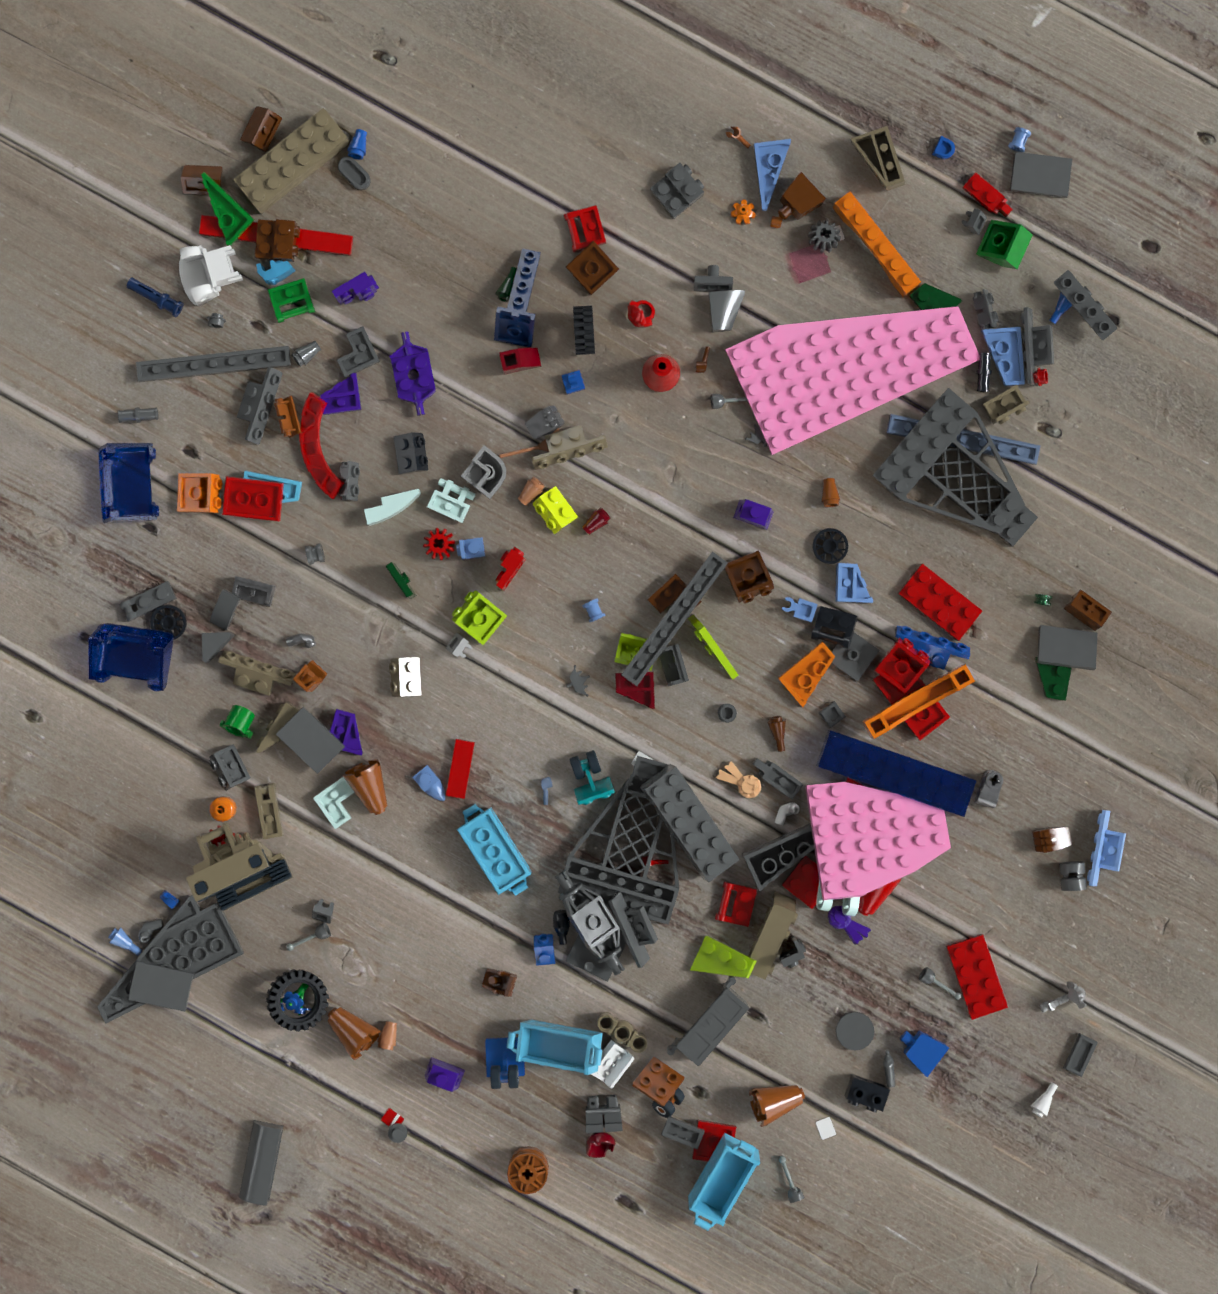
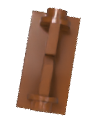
(289, 425)

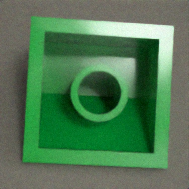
(1004, 243)

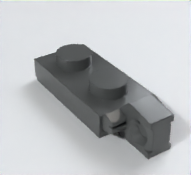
(778, 778)

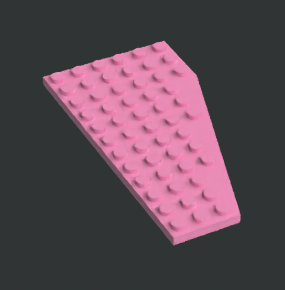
(832, 370)

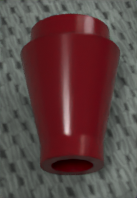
(596, 521)

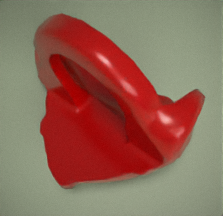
(637, 316)

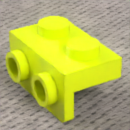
(554, 510)

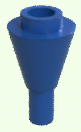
(1061, 307)

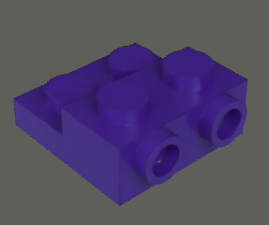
(361, 285)

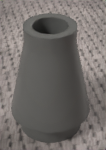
(305, 353)

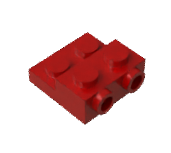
(512, 563)
(903, 664)

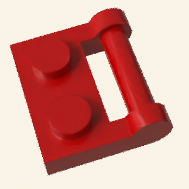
(591, 227)
(742, 904)

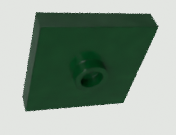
(401, 579)

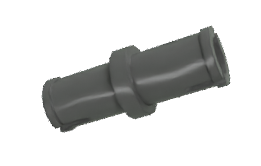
(138, 415)

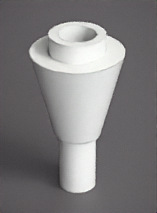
(1042, 1104)

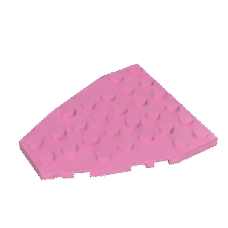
(870, 837)

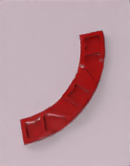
(311, 448)

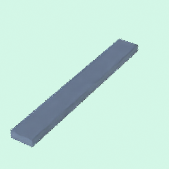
(974, 441)

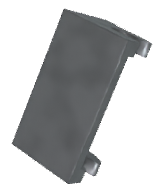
(253, 591)

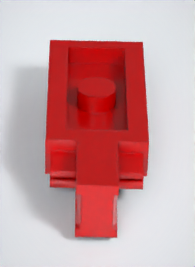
(987, 195)

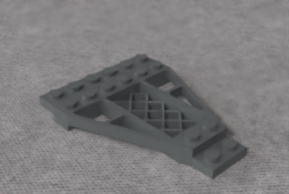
(926, 444)
(606, 881)

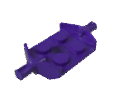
(410, 358)

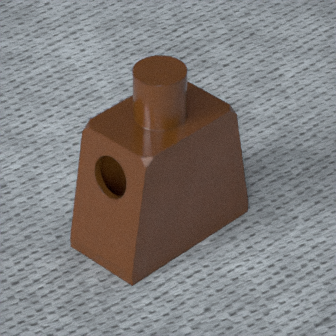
(800, 198)

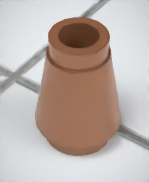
(531, 491)
(387, 1038)

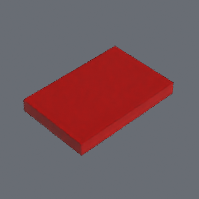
(253, 498)

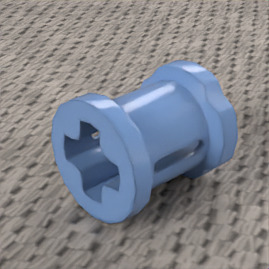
(1019, 139)
(593, 610)

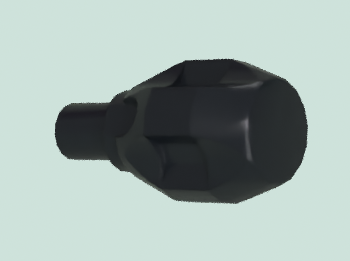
(561, 925)

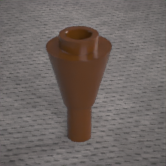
(777, 727)

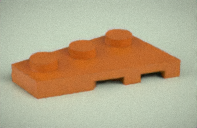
(807, 672)

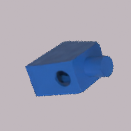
(923, 1050)

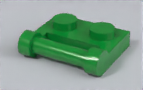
(289, 294)

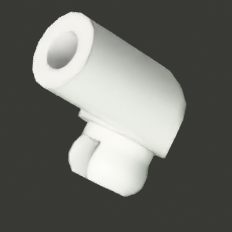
(786, 810)

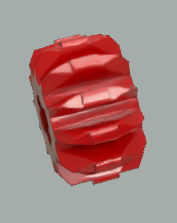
(441, 537)

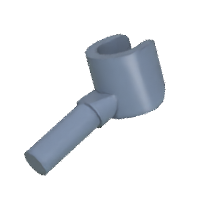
(546, 783)

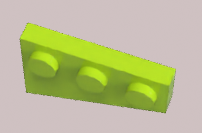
(721, 959)

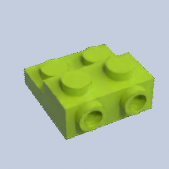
(478, 617)

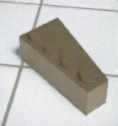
(773, 934)

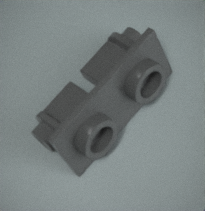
(988, 317)
(350, 490)

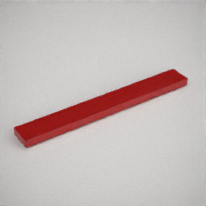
(307, 240)

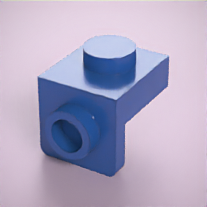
(544, 949)

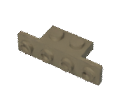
(568, 445)
(255, 674)

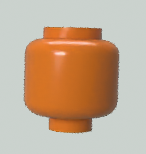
(228, 805)

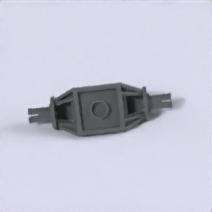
(592, 921)

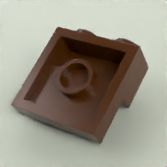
(277, 240)
(749, 577)

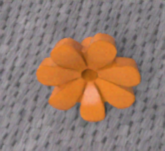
(743, 216)

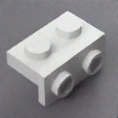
(614, 1063)

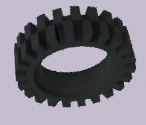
(317, 1010)

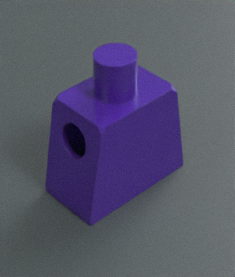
(753, 513)
(443, 1075)

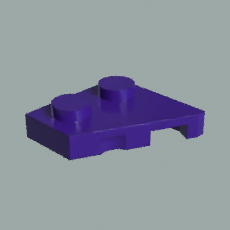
(343, 397)
(346, 731)

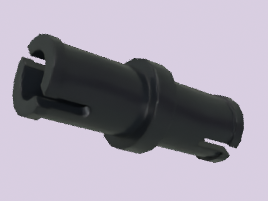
(984, 372)

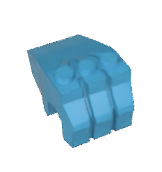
(277, 273)

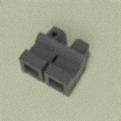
(595, 1113)

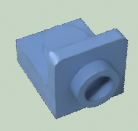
(471, 548)

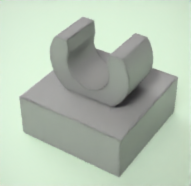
(457, 645)

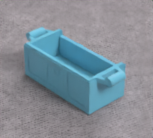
(494, 850)
(557, 1046)
(722, 1181)

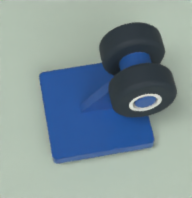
(502, 1063)

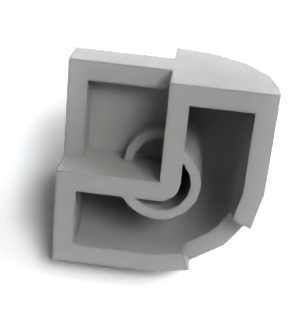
(485, 472)

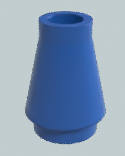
(357, 147)

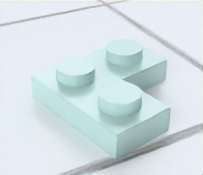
(330, 802)

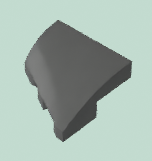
(724, 308)

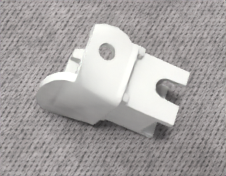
(205, 272)

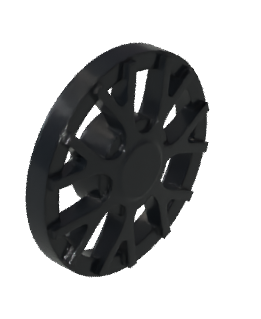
(830, 546)
(169, 622)

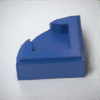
(169, 899)

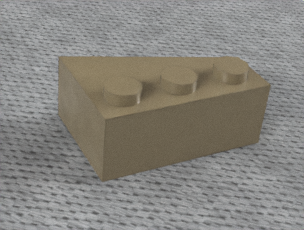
(880, 156)

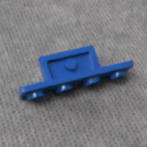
(936, 648)

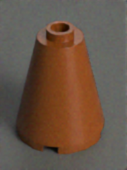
(368, 785)
(352, 1031)
(774, 1102)

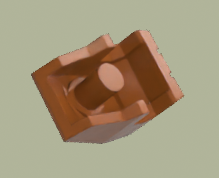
(310, 676)

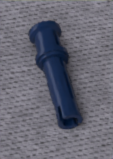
(163, 300)

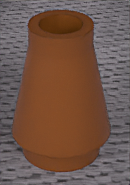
(830, 494)

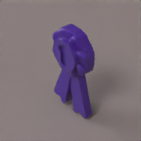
(853, 929)

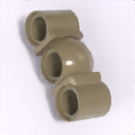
(616, 1024)

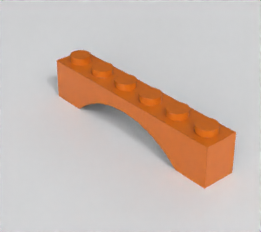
(867, 230)
(917, 701)

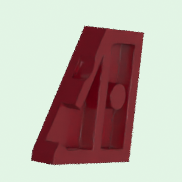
(642, 693)

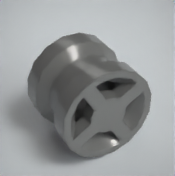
(314, 554)

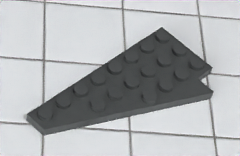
(189, 942)

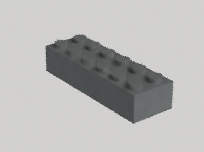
(689, 823)

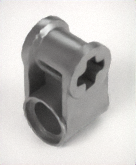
(989, 791)

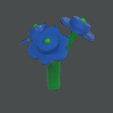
(294, 1000)

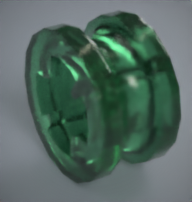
(1043, 599)

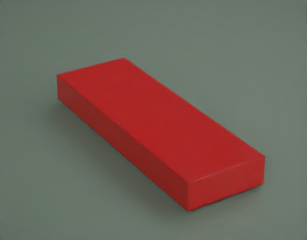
(460, 768)

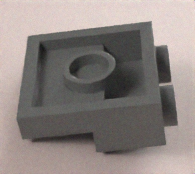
(678, 190)

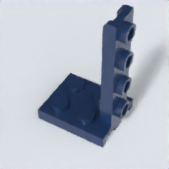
(514, 323)

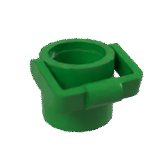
(238, 722)

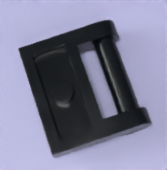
(835, 620)

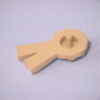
(748, 785)

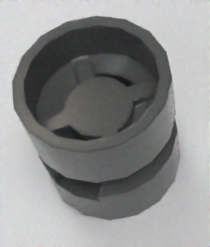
(1072, 883)

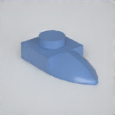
(430, 783)

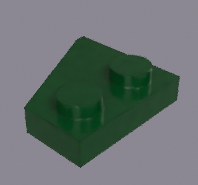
(929, 297)
(1054, 680)

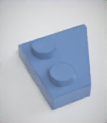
(850, 584)

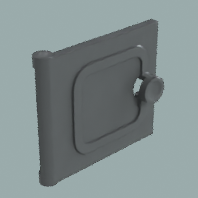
(580, 955)

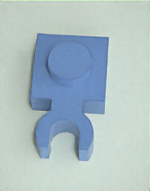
(803, 609)

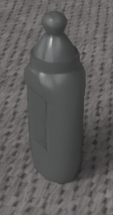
(888, 1064)

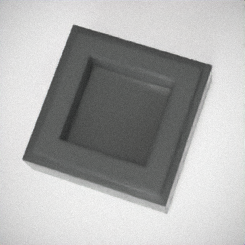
(832, 714)

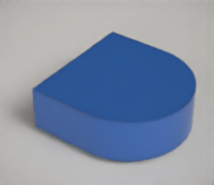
(944, 149)

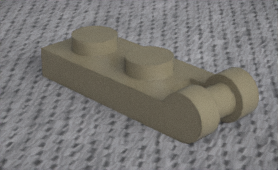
(269, 811)

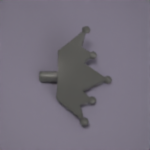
(757, 437)
(578, 681)

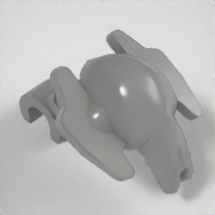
(1075, 994)

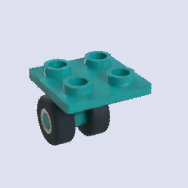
(598, 789)

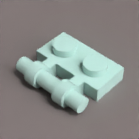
(450, 506)

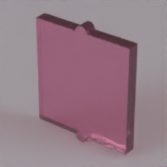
(809, 263)

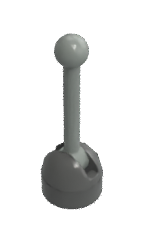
(718, 400)
(322, 932)
(928, 976)
(795, 1193)

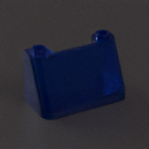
(126, 482)
(130, 654)

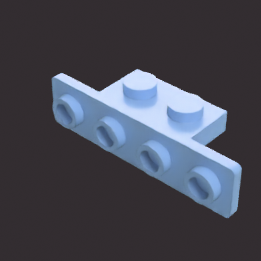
(1107, 850)

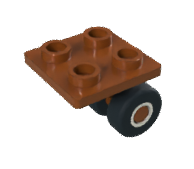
(661, 1085)

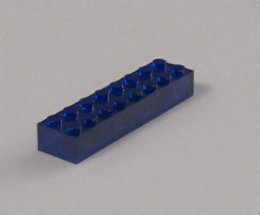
(896, 773)

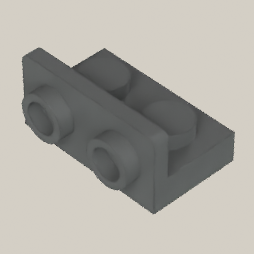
(229, 767)

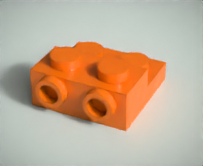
(199, 492)

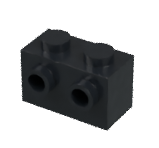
(867, 1093)

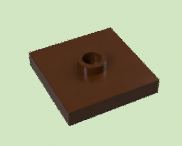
(592, 267)

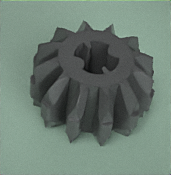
(823, 242)

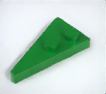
(231, 216)

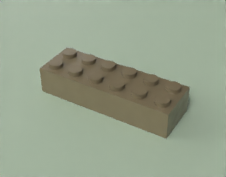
(292, 161)

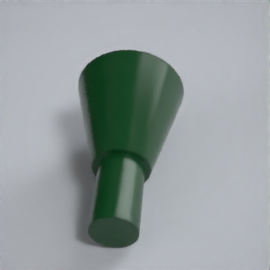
(505, 289)

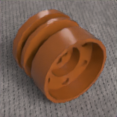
(531, 1159)

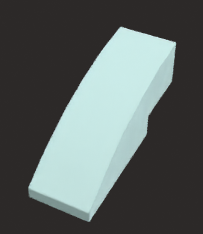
(391, 506)

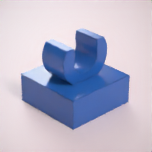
(573, 382)

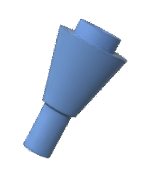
(121, 939)

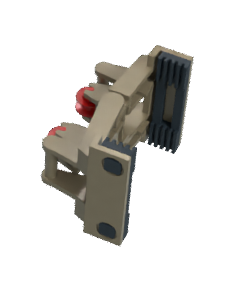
(236, 869)

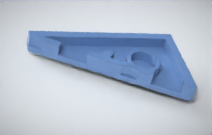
(769, 162)

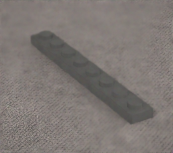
(213, 363)
(674, 619)

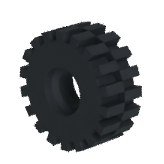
(584, 330)

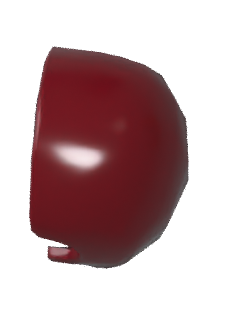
(598, 1144)

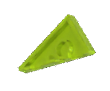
(711, 646)

